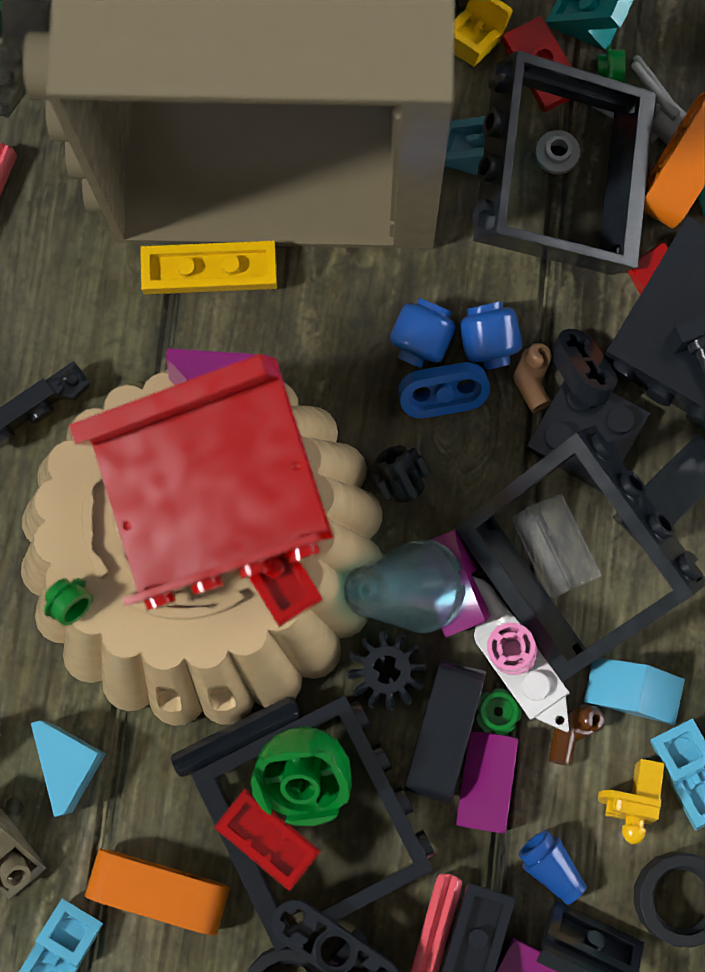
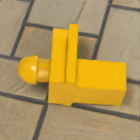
(641, 805)

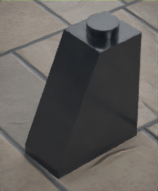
(677, 483)

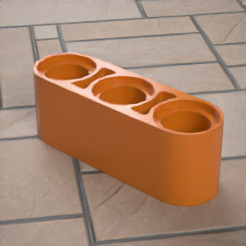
(679, 170)
(157, 892)

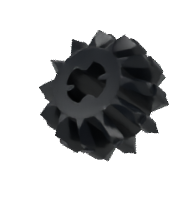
(401, 666)

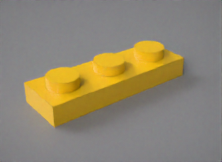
(208, 267)

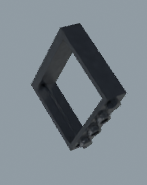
(626, 164)
(525, 593)
(393, 800)

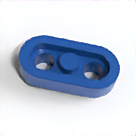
(443, 391)

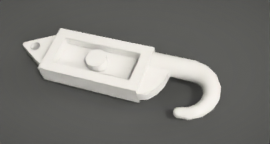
(539, 689)

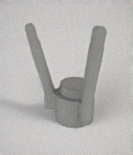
(666, 112)

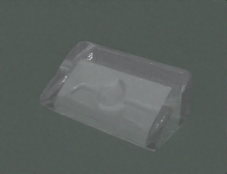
(555, 546)

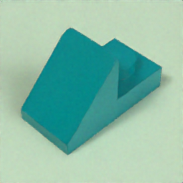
(589, 19)

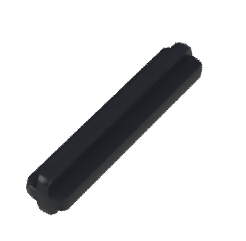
(235, 736)

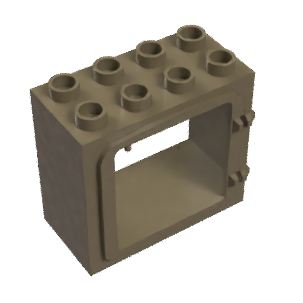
(252, 117)

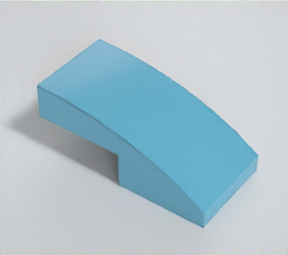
(684, 766)
(63, 940)

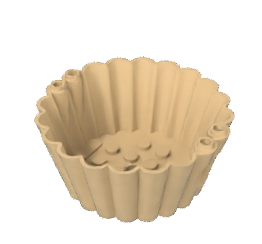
(206, 648)

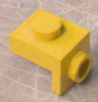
(480, 29)

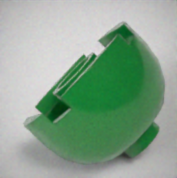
(302, 776)

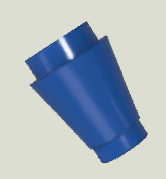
(551, 865)

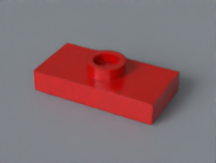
(537, 40)
(267, 840)

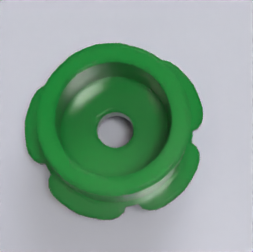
(612, 64)
(67, 601)
(499, 724)

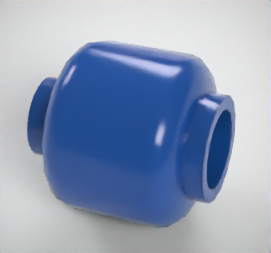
(422, 332)
(490, 335)

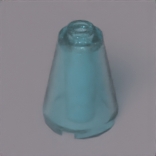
(408, 587)

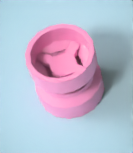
(518, 655)

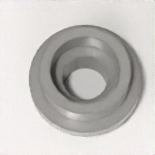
(557, 164)

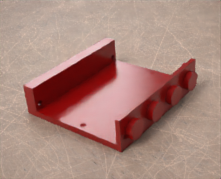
(207, 480)

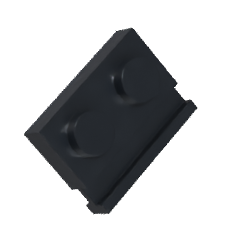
(586, 945)

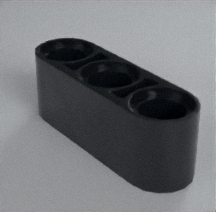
(445, 730)

